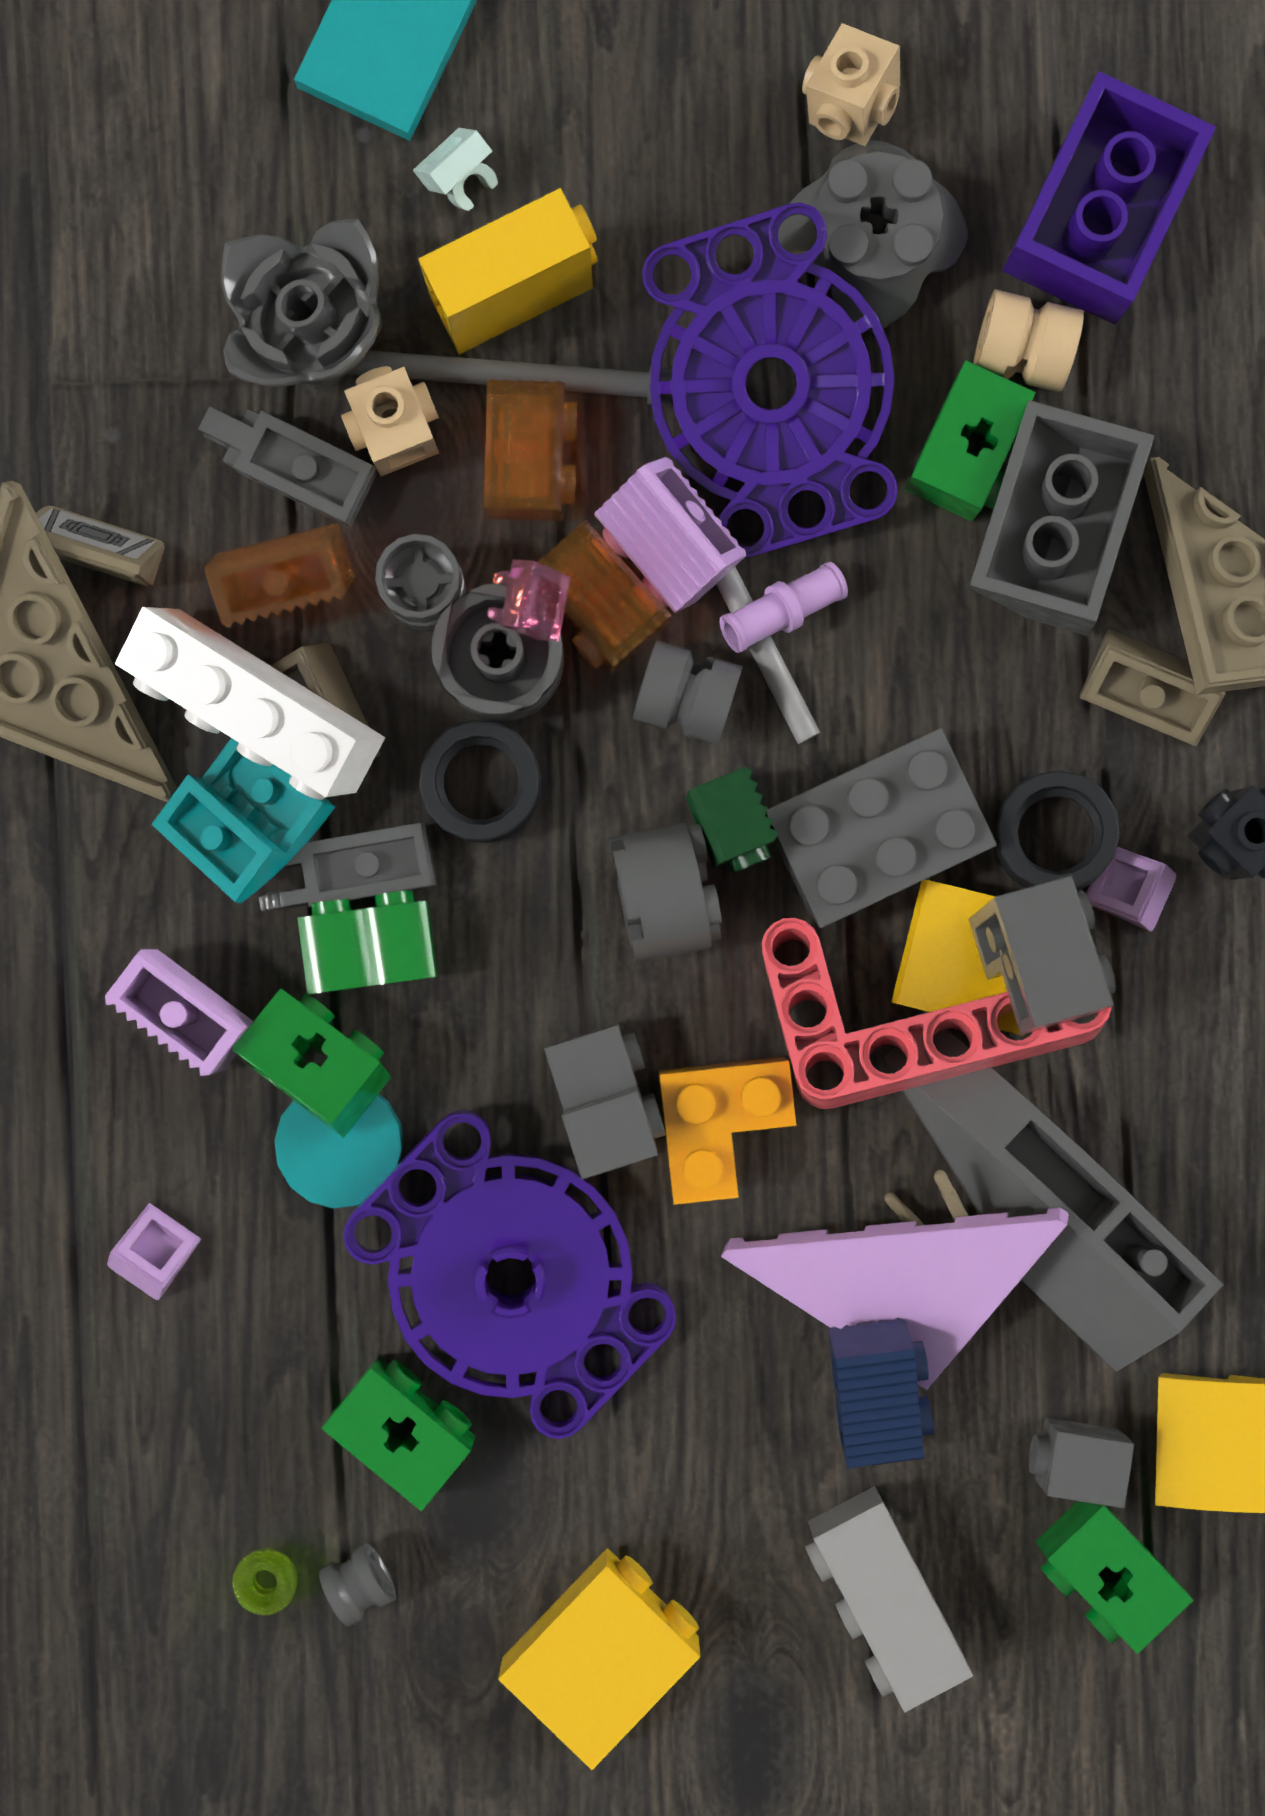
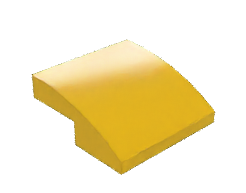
(941, 954)
(1211, 1443)

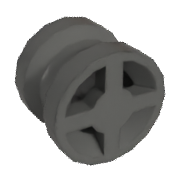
(357, 1584)

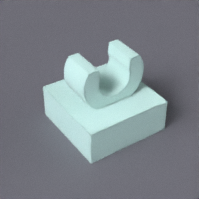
(453, 162)

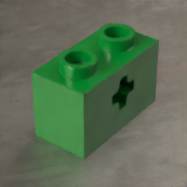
(977, 405)
(283, 1039)
(418, 1460)
(1137, 1601)

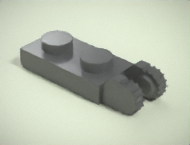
(359, 867)

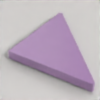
(931, 1276)

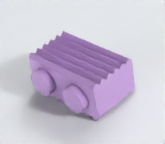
(669, 534)
(178, 1011)

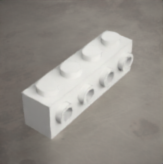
(249, 702)

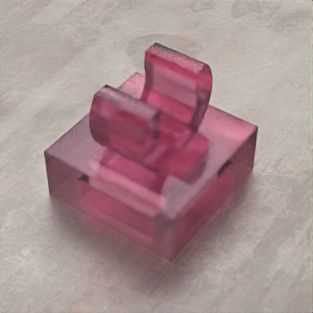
(532, 600)

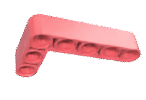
(911, 1035)

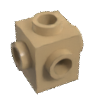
(853, 85)
(394, 439)

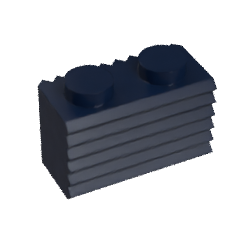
(878, 1393)

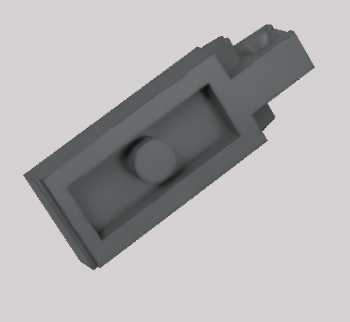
(292, 463)

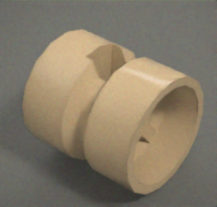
(1029, 340)

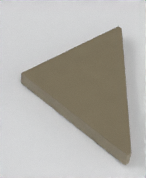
(1214, 581)
(54, 670)

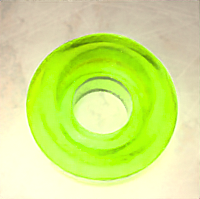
(261, 1600)

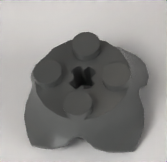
(887, 268)
(278, 283)

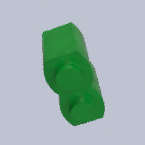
(368, 944)

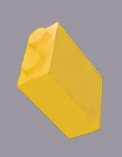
(511, 270)
(601, 1657)

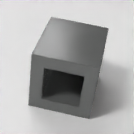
(1082, 1462)

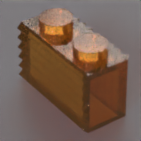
(527, 450)
(279, 574)
(605, 599)

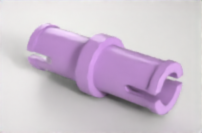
(783, 607)

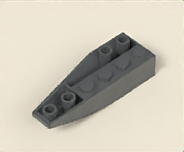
(1114, 1265)

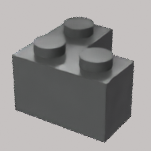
(1044, 953)
(602, 1100)

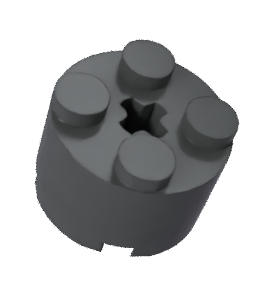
(468, 676)
(663, 891)

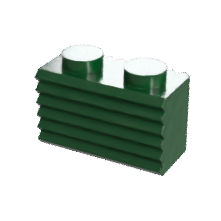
(732, 820)

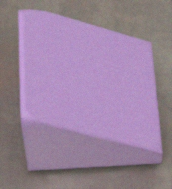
(1133, 888)
(152, 1251)

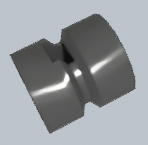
(419, 580)
(687, 692)

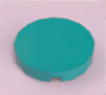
(335, 1168)

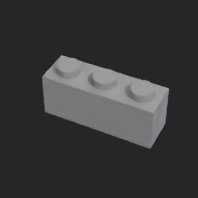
(886, 1600)

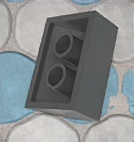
(1061, 516)

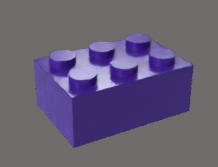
(1109, 198)

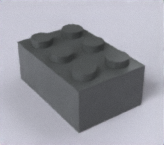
(879, 829)

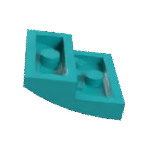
(240, 822)

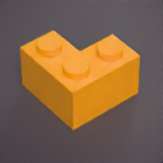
(704, 1110)

